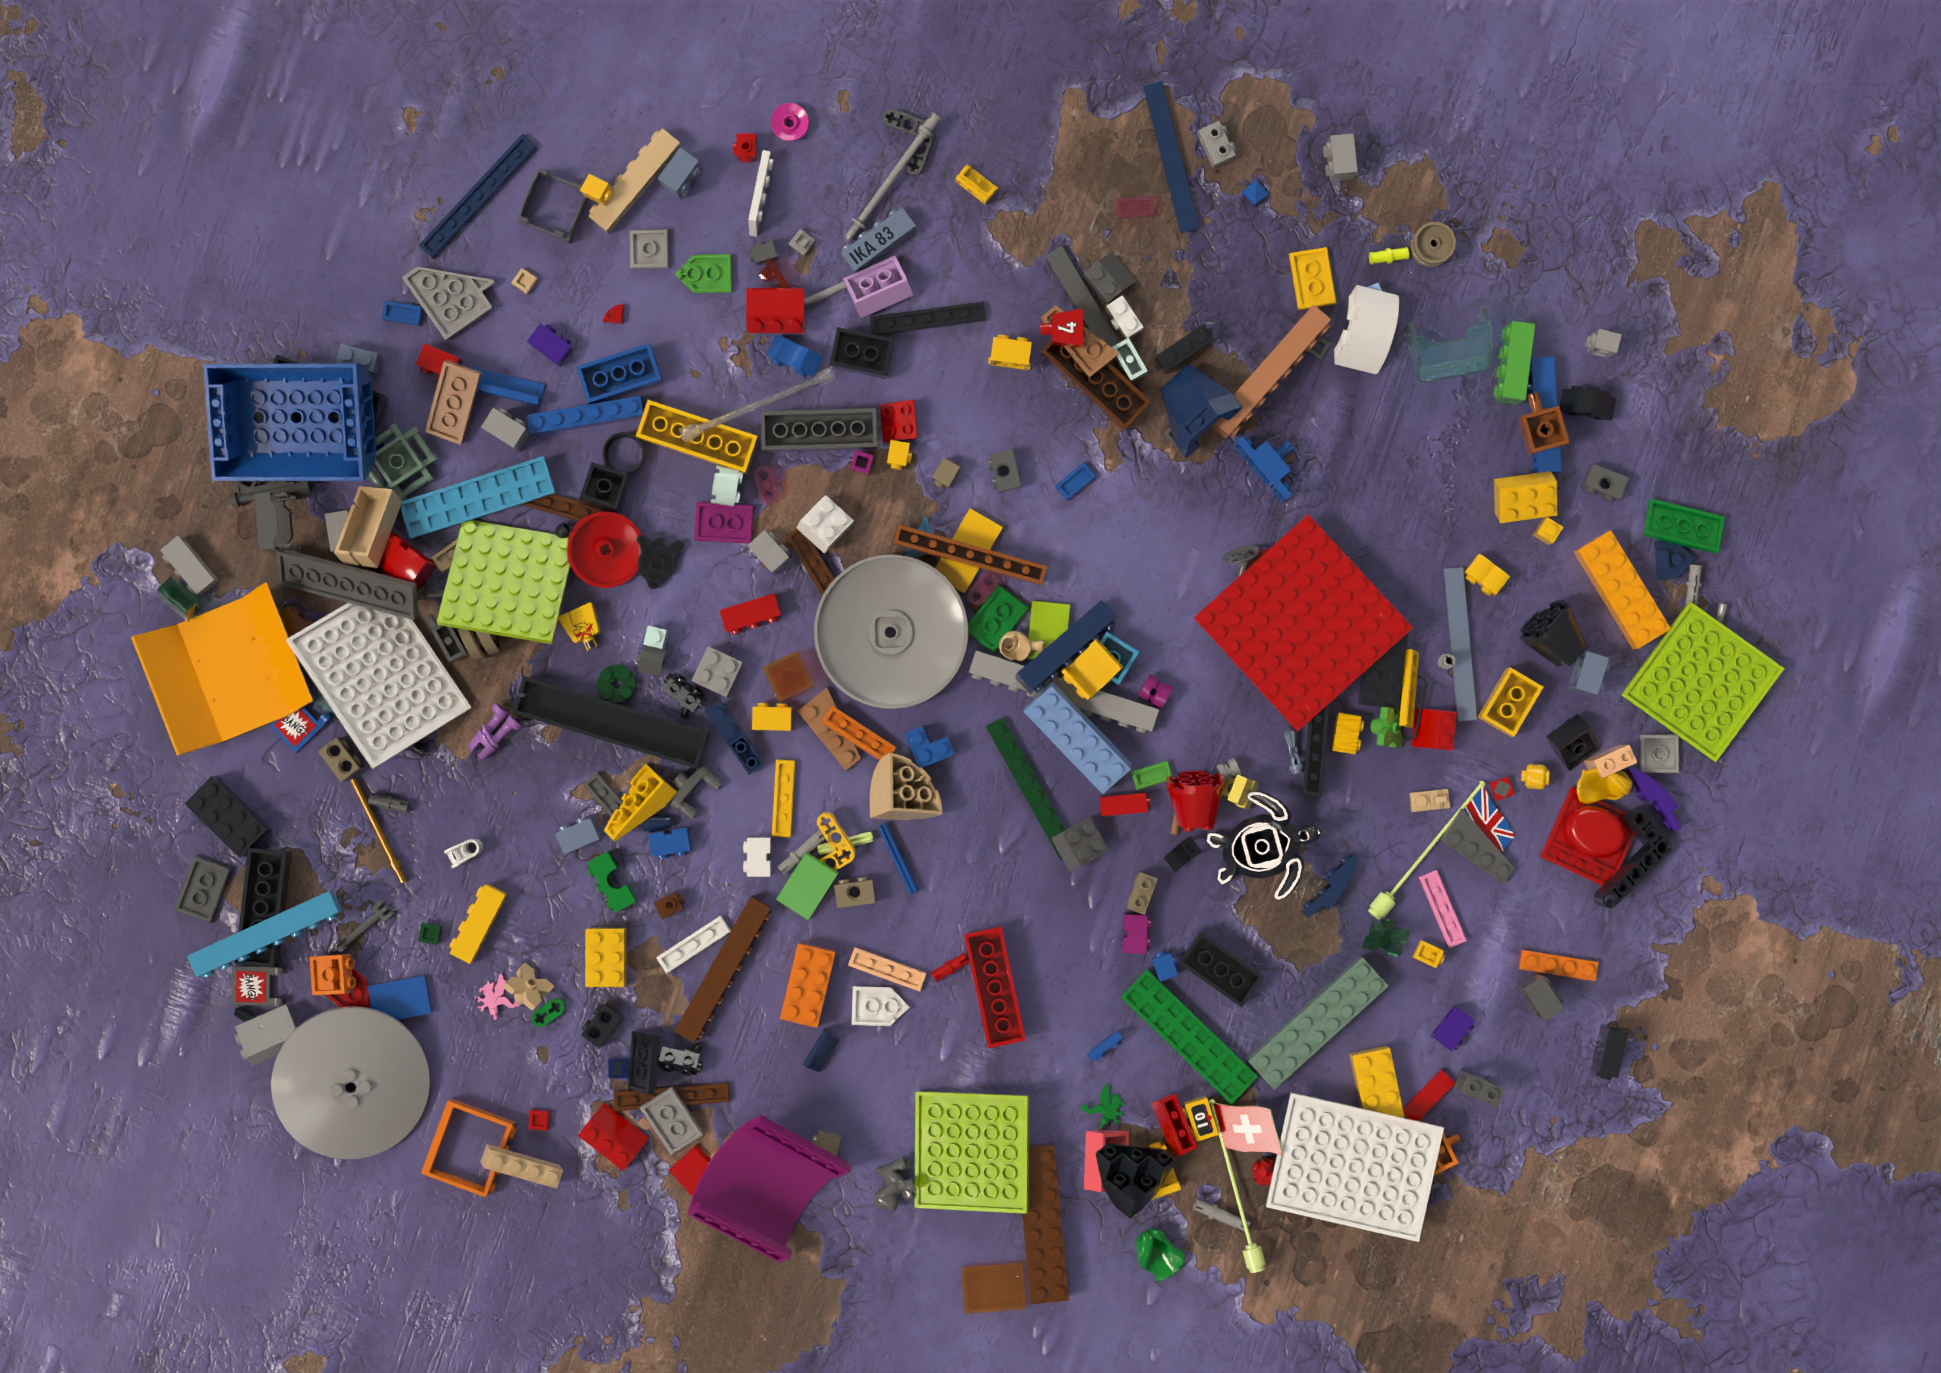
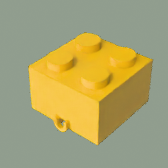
(1010, 352)

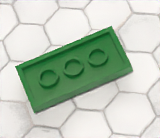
(1683, 526)

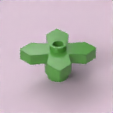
(1388, 728)

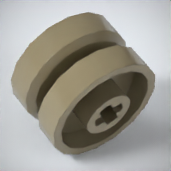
(1443, 242)
(477, 641)

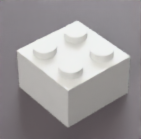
(824, 524)

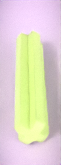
(855, 840)

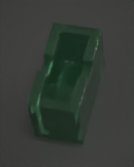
(178, 599)

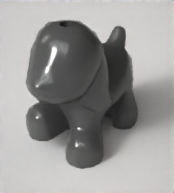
(887, 1196)

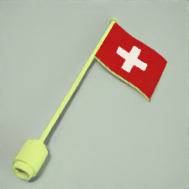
(1246, 1131)

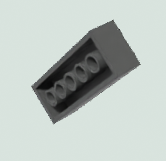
(819, 430)

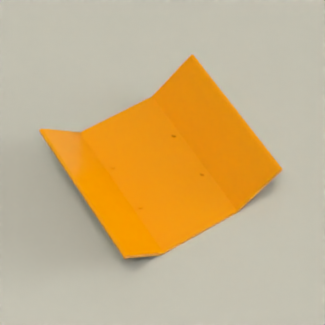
(223, 672)

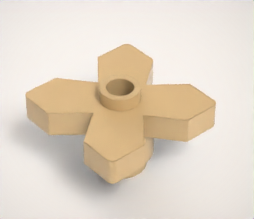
(527, 988)

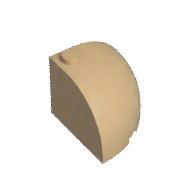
(902, 791)

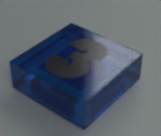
(618, 1068)

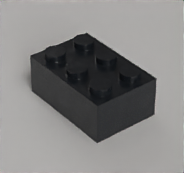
(861, 353)

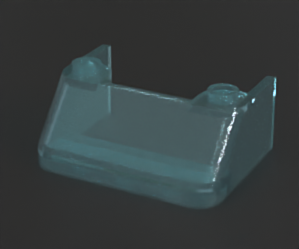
(1455, 356)

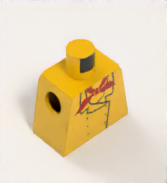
(582, 625)

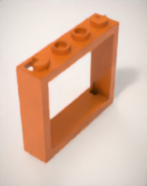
(428, 1168)

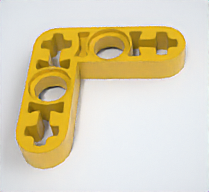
(838, 847)

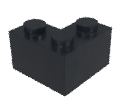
(1588, 403)

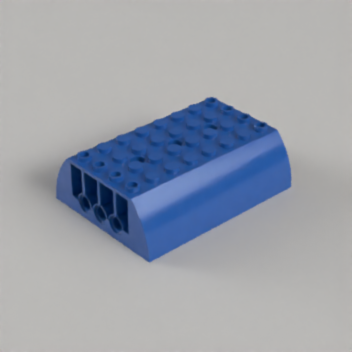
(279, 445)

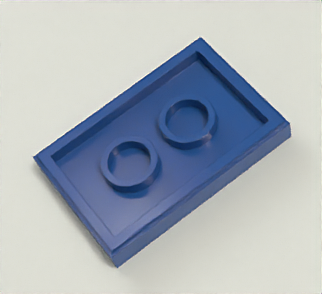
(401, 997)

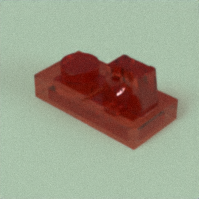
(771, 272)

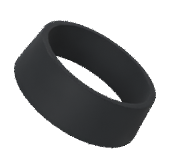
(611, 439)

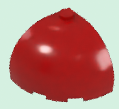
(405, 562)

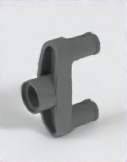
(685, 783)

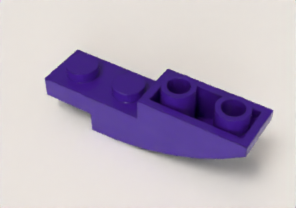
(1650, 790)

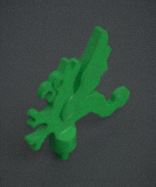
(1109, 1111)

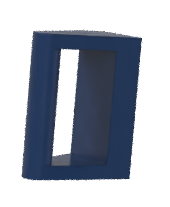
(821, 1051)

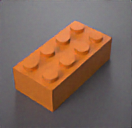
(808, 985)

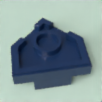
(1671, 560)

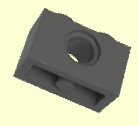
(1004, 459)
(1615, 481)

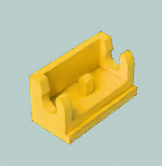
(976, 184)

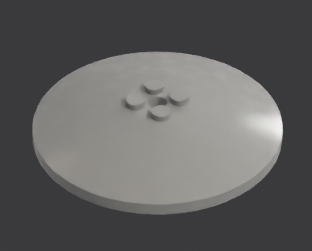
(899, 595)
(345, 1048)

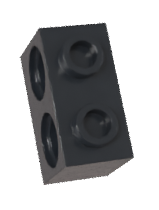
(606, 1028)

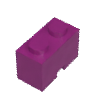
(1136, 937)

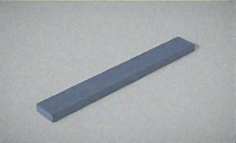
(1460, 644)

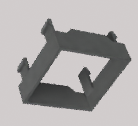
(559, 235)
(273, 522)

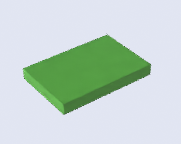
(807, 885)

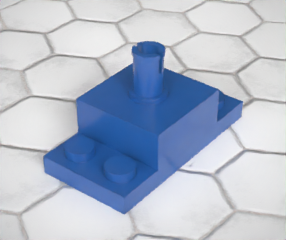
(1268, 464)

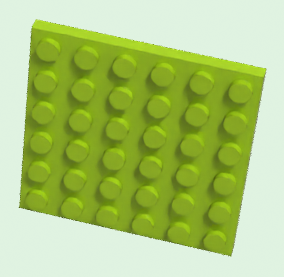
(506, 582)
(1702, 681)
(972, 1151)

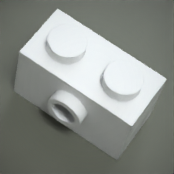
(1123, 318)

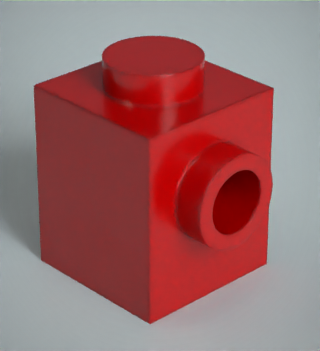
(745, 147)

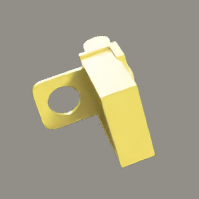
(1239, 791)

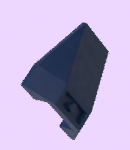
(1194, 405)

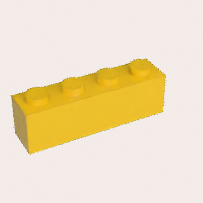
(478, 924)

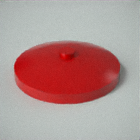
(604, 549)

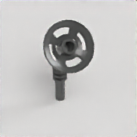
(1240, 557)

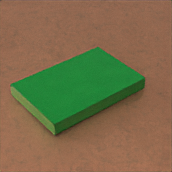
(996, 618)

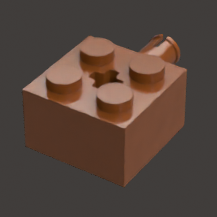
(1539, 418)

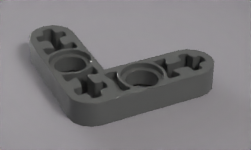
(913, 132)

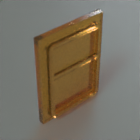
(993, 1288)

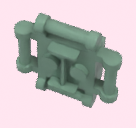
(399, 461)

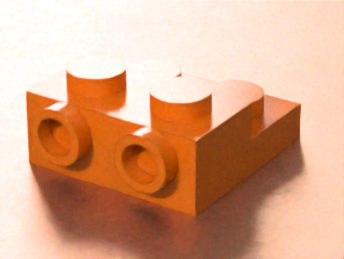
(332, 974)

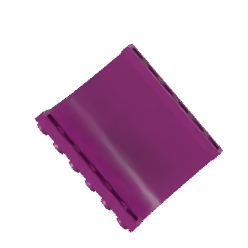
(762, 1185)

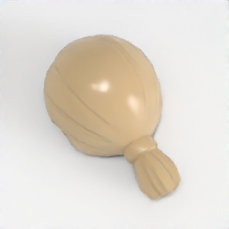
(1017, 646)

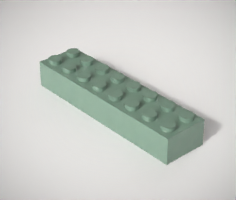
(1317, 1022)

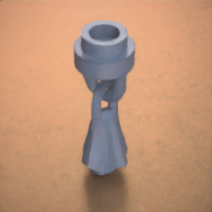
(1291, 738)

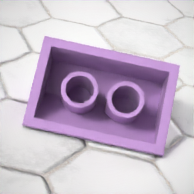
(878, 286)

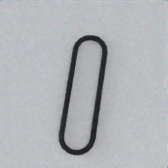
(1420, 711)

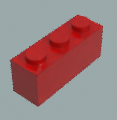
(751, 614)
(1174, 1124)

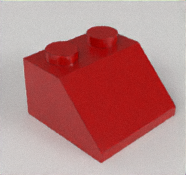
(1435, 729)

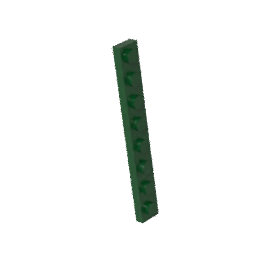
(1026, 779)

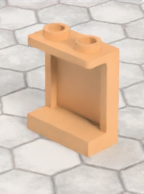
(1612, 760)

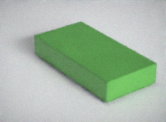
(1151, 775)

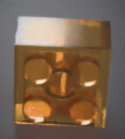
(788, 676)

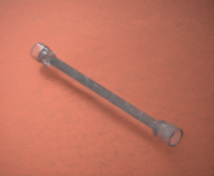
(692, 431)

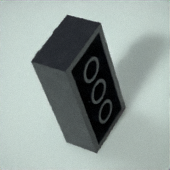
(1383, 680)
(227, 816)
(1220, 969)

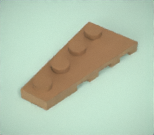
(1094, 353)
(840, 747)

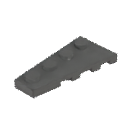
(1472, 844)

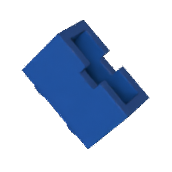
(677, 842)

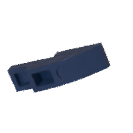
(734, 737)
(1337, 880)

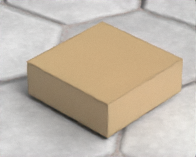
(524, 281)

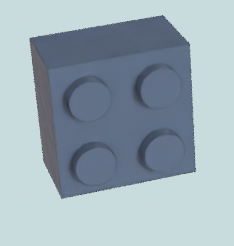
(680, 173)
(1589, 673)

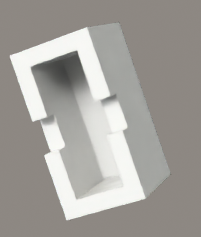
(757, 857)

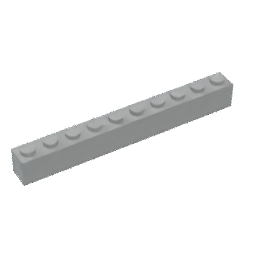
(1102, 703)

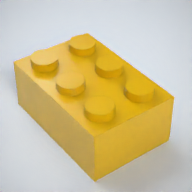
(1525, 497)
(1510, 702)
(606, 957)

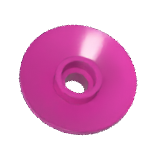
(785, 113)

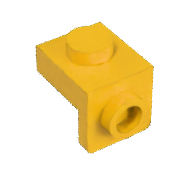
(1429, 954)

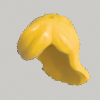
(1594, 788)

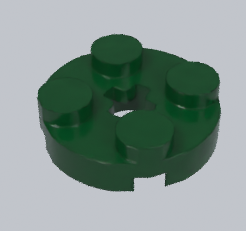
(608, 676)

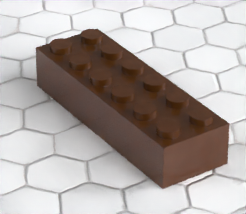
(1105, 389)

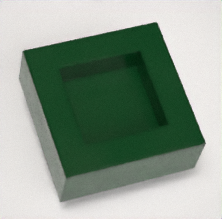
(429, 933)

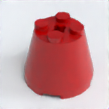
(1196, 798)

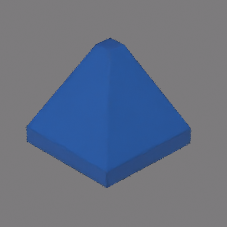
(1254, 193)

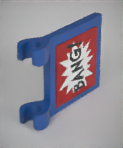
(299, 727)

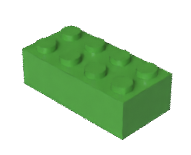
(1514, 362)

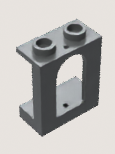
(1478, 1088)

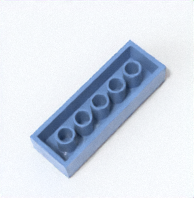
(1077, 737)

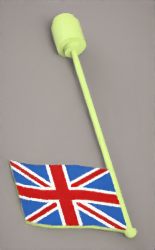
(1485, 816)

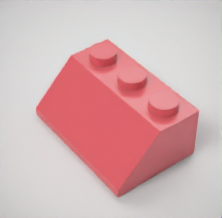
(1095, 1141)

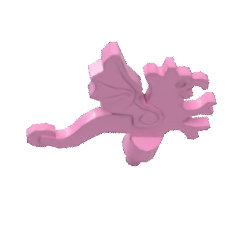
(493, 999)

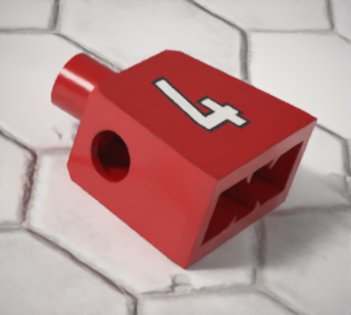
(1065, 328)

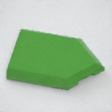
(707, 273)

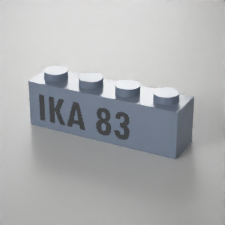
(878, 240)

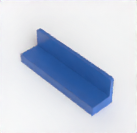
(510, 387)

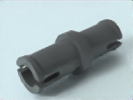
(388, 802)

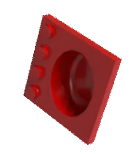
(1588, 839)

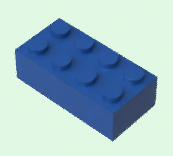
(619, 374)

